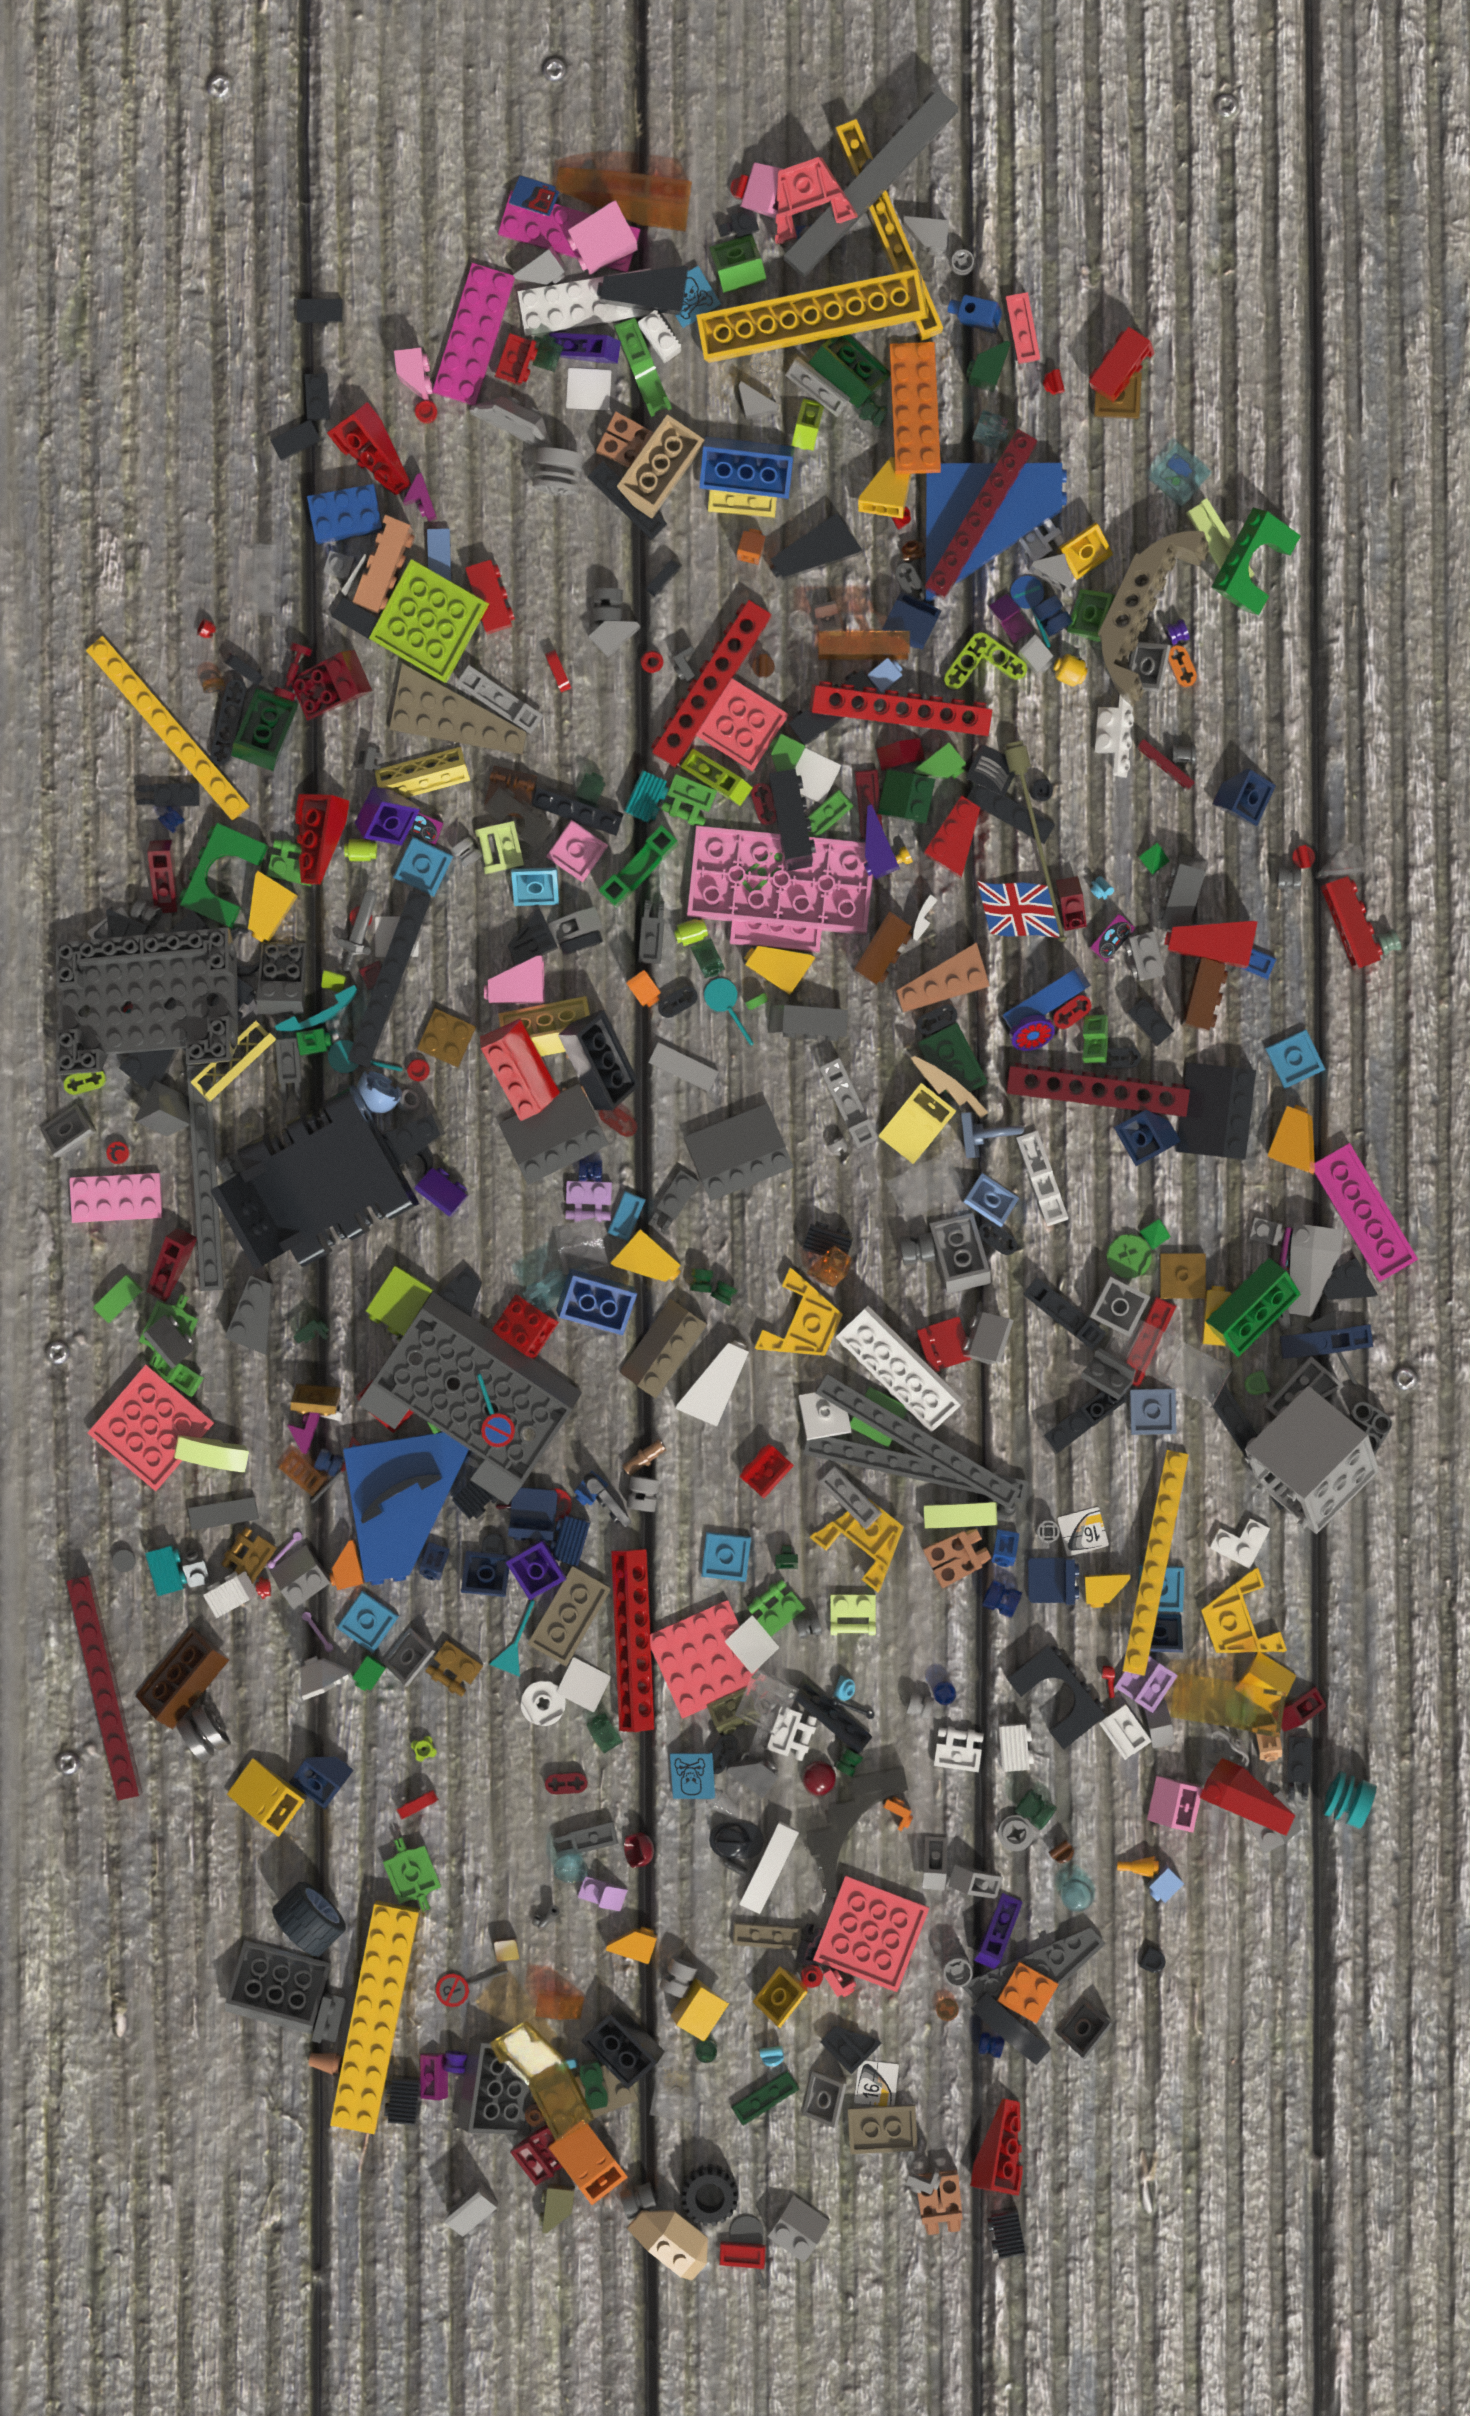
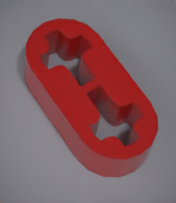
(558, 671)
(1075, 1016)
(417, 1804)

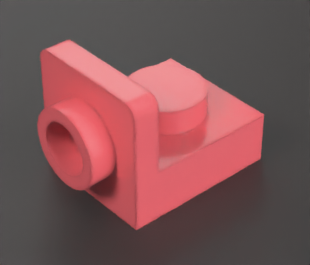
(835, 1979)

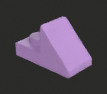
(602, 1893)

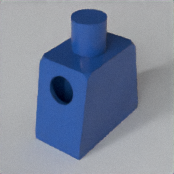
(985, 314)

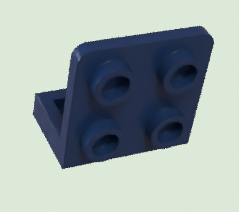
(533, 1514)
(1052, 1580)

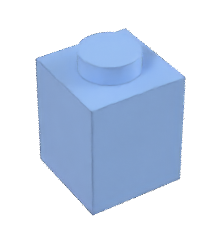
(885, 675)
(1164, 1885)

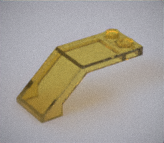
(1228, 1704)
(547, 2078)

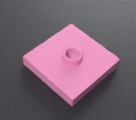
(577, 851)

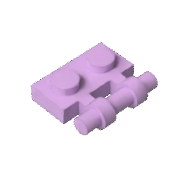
(588, 1193)

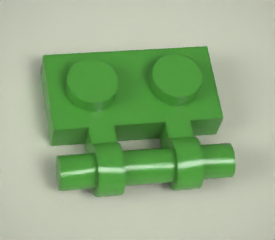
(690, 793)
(283, 867)
(781, 1612)

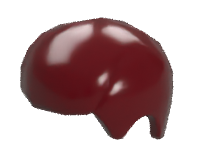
(819, 1778)
(638, 1849)

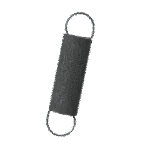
(735, 1867)

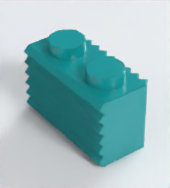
(646, 797)
(166, 1570)

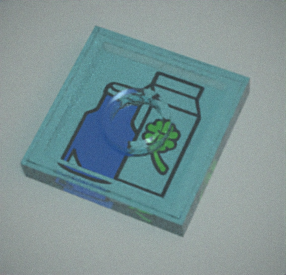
(1179, 475)

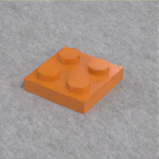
(1027, 1992)

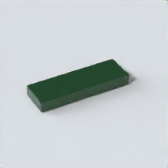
(765, 2097)

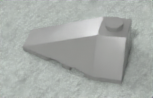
(1311, 1263)

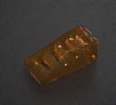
(297, 1479)

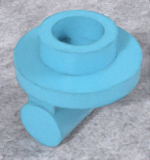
(1101, 888)
(845, 1688)
(772, 2055)

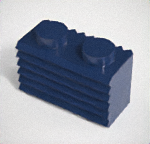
(570, 1540)

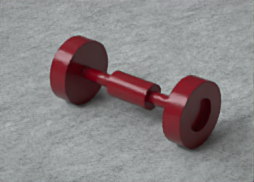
(293, 668)

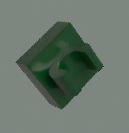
(786, 1559)

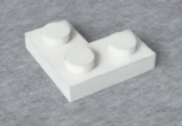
(1242, 1548)

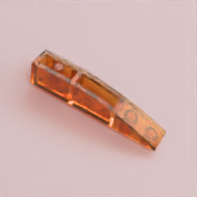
(641, 197)

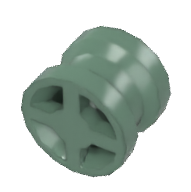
(1388, 941)

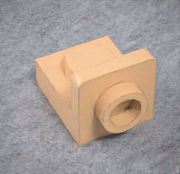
(1269, 1747)

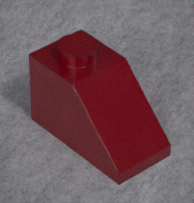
(1301, 1709)

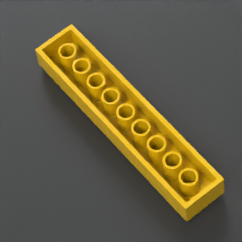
(812, 316)
(375, 2017)

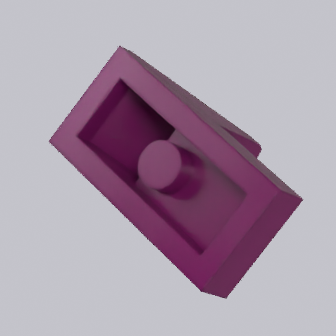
(419, 492)
(1010, 618)
(304, 1436)

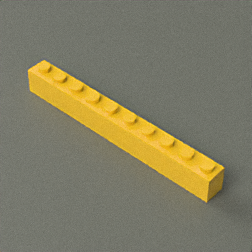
(886, 223)

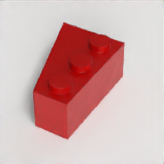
(1120, 364)
(954, 837)

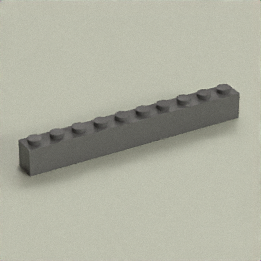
(873, 181)

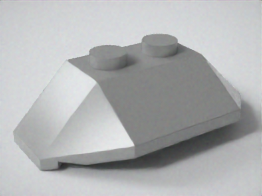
(514, 419)

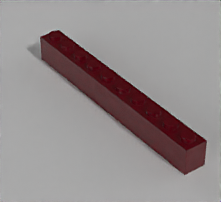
(104, 1687)

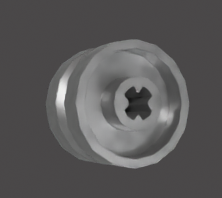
(203, 1733)

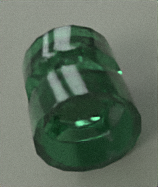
(1035, 1809)

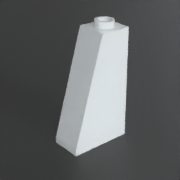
(713, 1388)

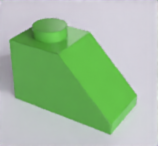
(785, 752)
(942, 764)

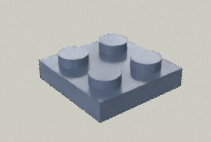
(1152, 1411)

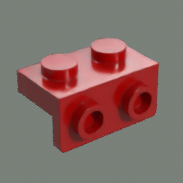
(515, 360)
(766, 1470)

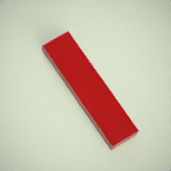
(1159, 1317)

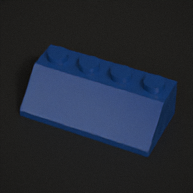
(746, 467)

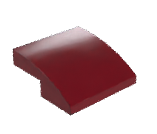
(535, 2155)

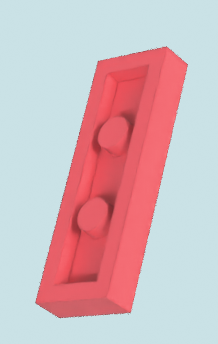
(1022, 328)

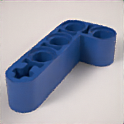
(1049, 997)

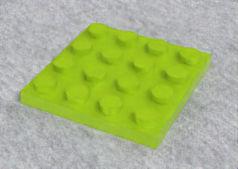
(428, 620)

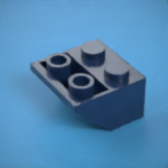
(912, 616)

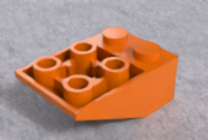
(588, 2163)

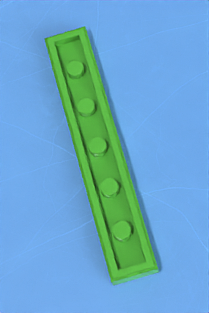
(820, 820)

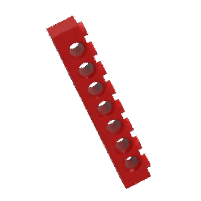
(746, 612)
(977, 725)
(632, 1640)

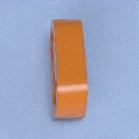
(1187, 664)

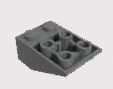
(282, 978)

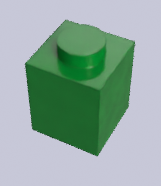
(368, 1673)

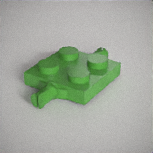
(186, 1322)
(412, 1874)

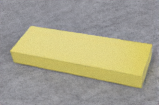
(741, 504)

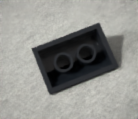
(623, 2046)

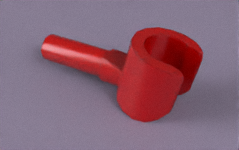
(1109, 1673)

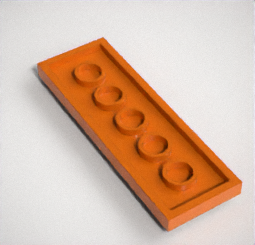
(915, 408)

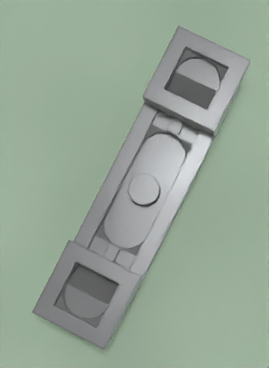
(499, 699)
(848, 1103)

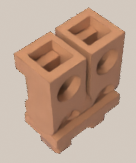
(628, 431)
(963, 1556)
(943, 2207)

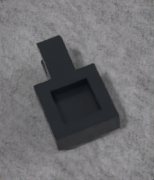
(742, 223)
(809, 1946)

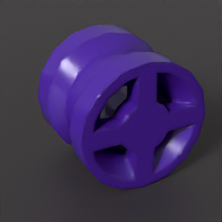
(1177, 632)
(455, 2061)

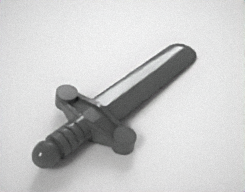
(354, 944)

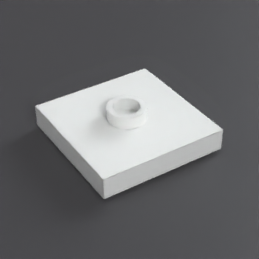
(822, 1417)

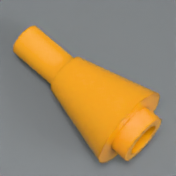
(1146, 1866)

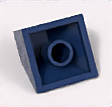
(1245, 796)
(1146, 1136)
(321, 1778)

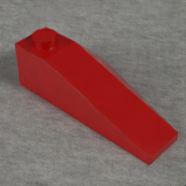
(369, 443)
(320, 827)
(1240, 1793)
(998, 2158)

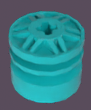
(1349, 1799)

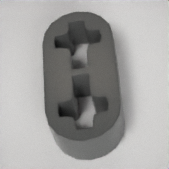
(915, 580)

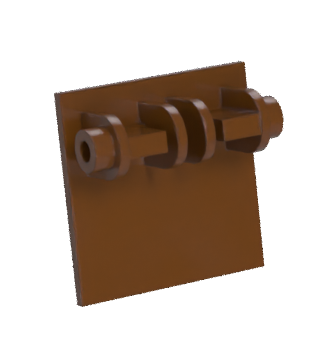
(518, 782)

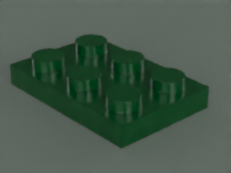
(953, 1055)

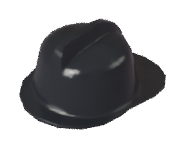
(736, 1840)

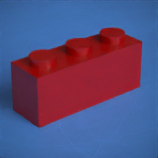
(486, 586)

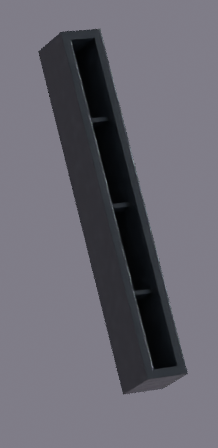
(390, 979)

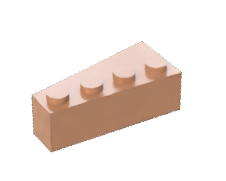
(384, 564)
(951, 979)

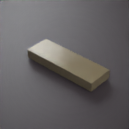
(766, 1935)

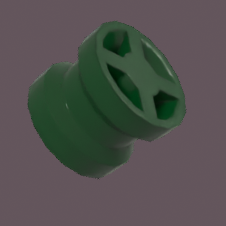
(724, 1292)

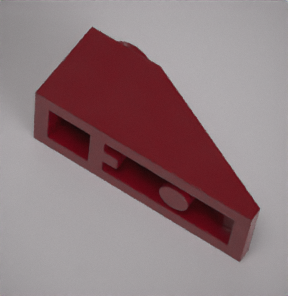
(163, 874)
(171, 1263)

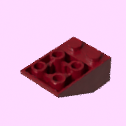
(331, 684)

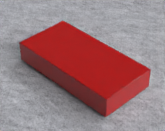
(742, 2255)

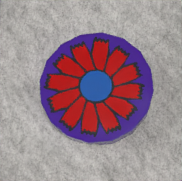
(1032, 1033)

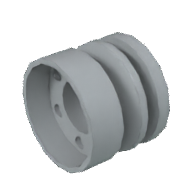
(558, 468)

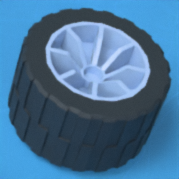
(308, 1918)

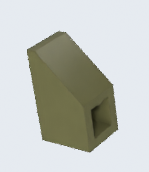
(558, 2205)

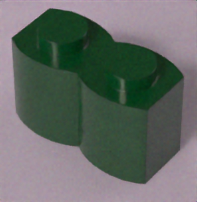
(592, 2078)

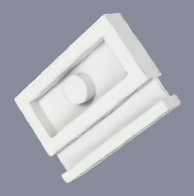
(1125, 1731)

